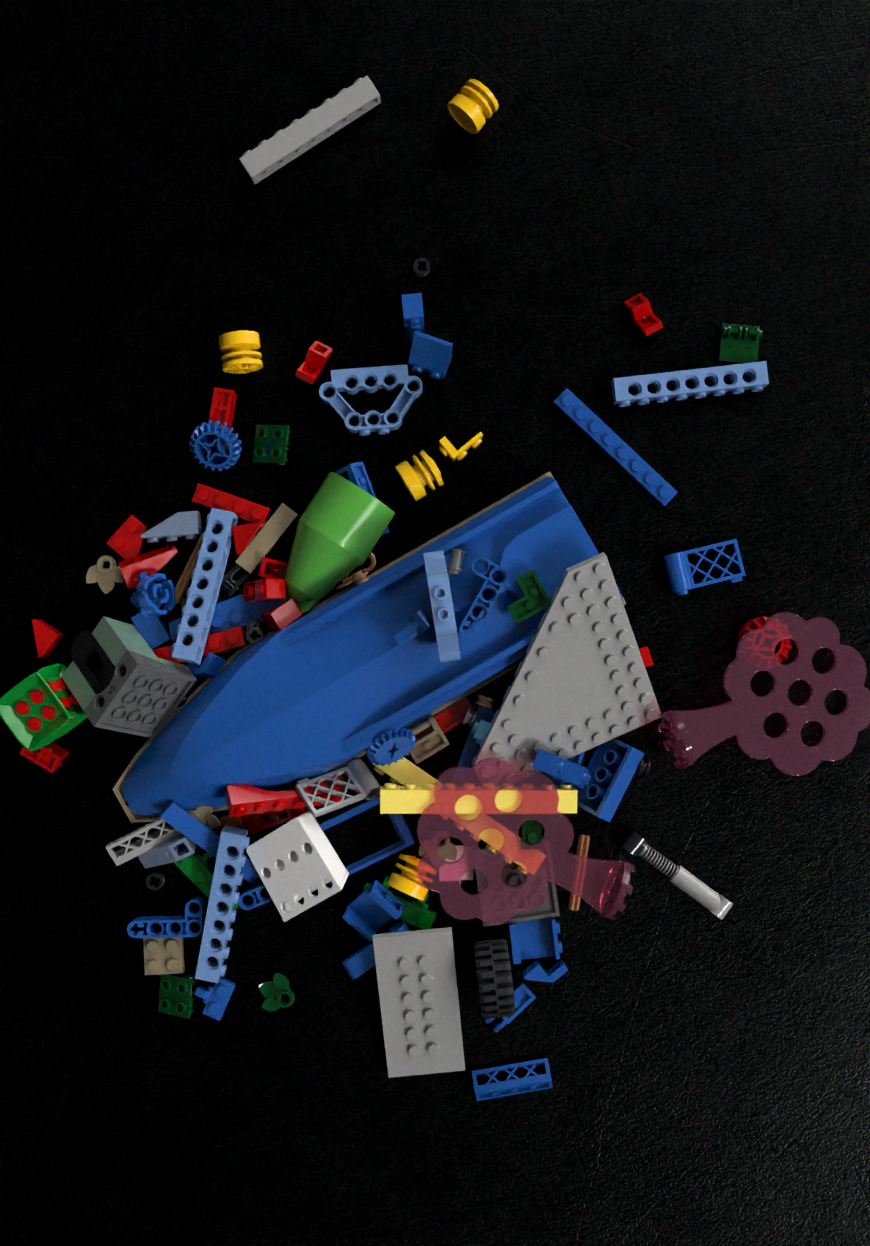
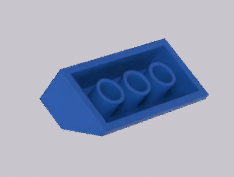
(610, 773)

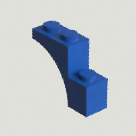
(561, 769)

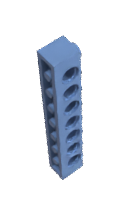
(756, 371)
(209, 595)
(206, 968)

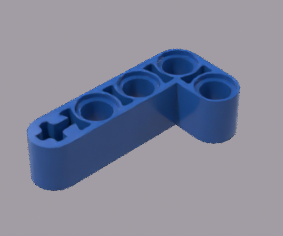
(479, 600)
(165, 922)
(364, 958)

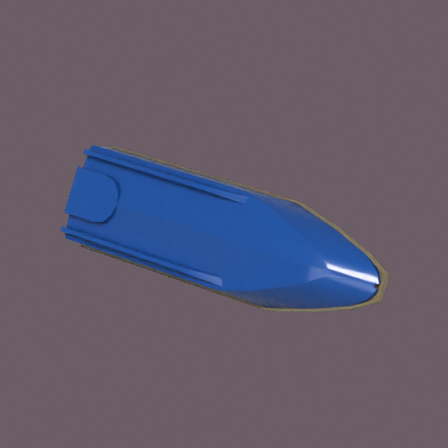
(340, 679)

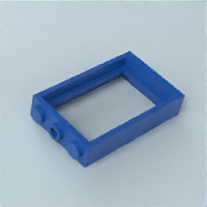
(399, 824)

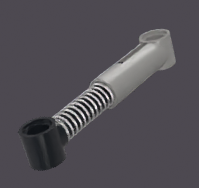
(678, 875)

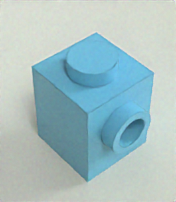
(480, 729)

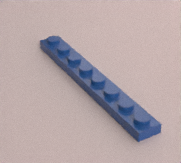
(615, 447)

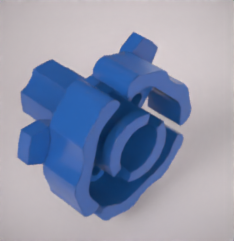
(150, 595)

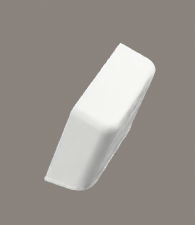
(297, 862)

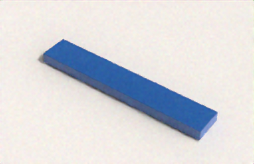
(203, 836)

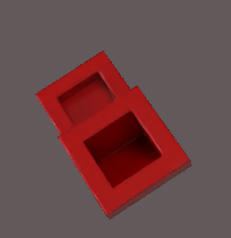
(642, 315)
(314, 362)

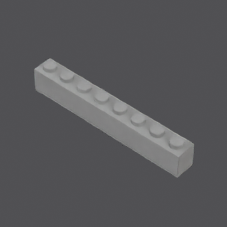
(310, 129)

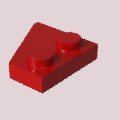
(128, 539)

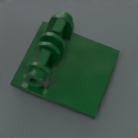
(739, 343)
(271, 444)
(176, 995)

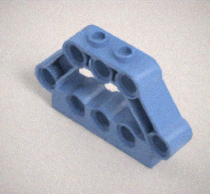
(379, 374)
(442, 606)

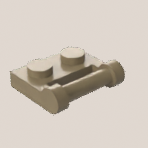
(430, 743)

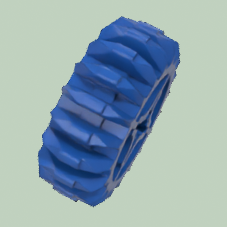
(227, 445)

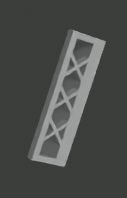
(142, 845)

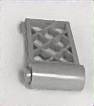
(358, 775)

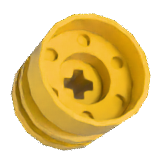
(472, 106)
(240, 351)
(419, 475)
(408, 879)

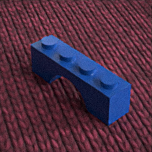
(413, 314)

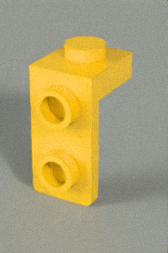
(448, 449)

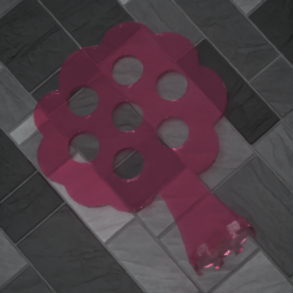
(696, 731)
(594, 880)

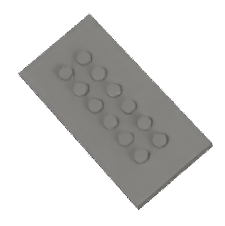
(419, 1002)

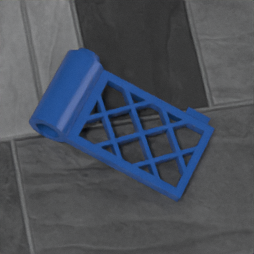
(681, 575)

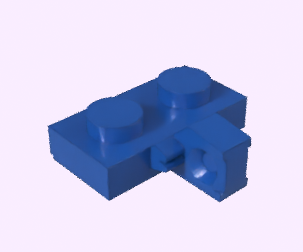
(216, 997)

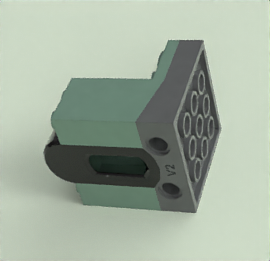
(123, 680)

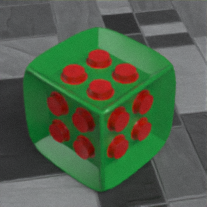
(41, 708)

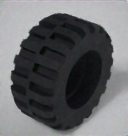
(494, 978)

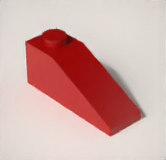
(148, 562)
(259, 822)

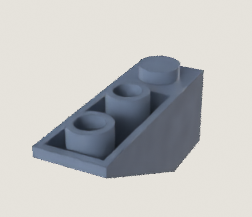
(178, 525)
(168, 852)

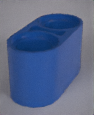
(257, 895)

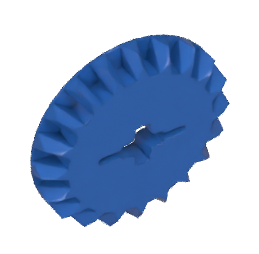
(391, 747)

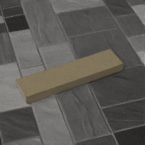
(266, 538)

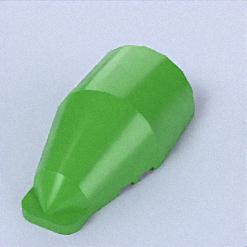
(332, 539)

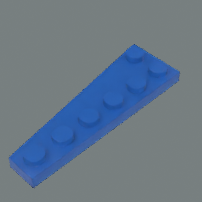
(231, 614)

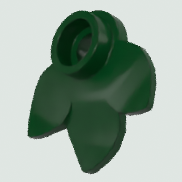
(273, 993)

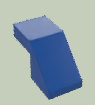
(208, 668)
(537, 973)

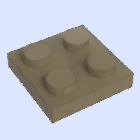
(164, 956)

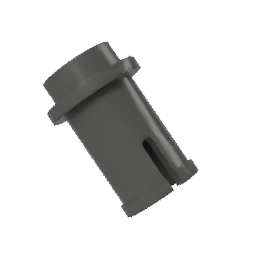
(455, 561)

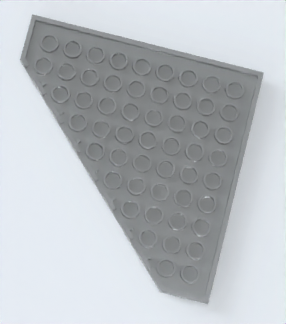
(578, 677)

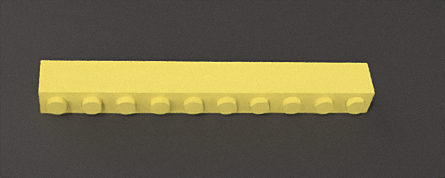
(407, 772)
(414, 799)

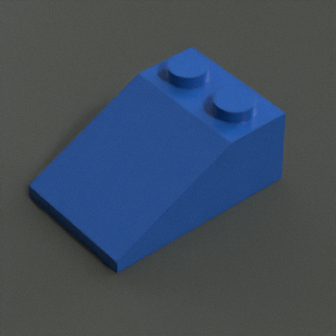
(430, 355)

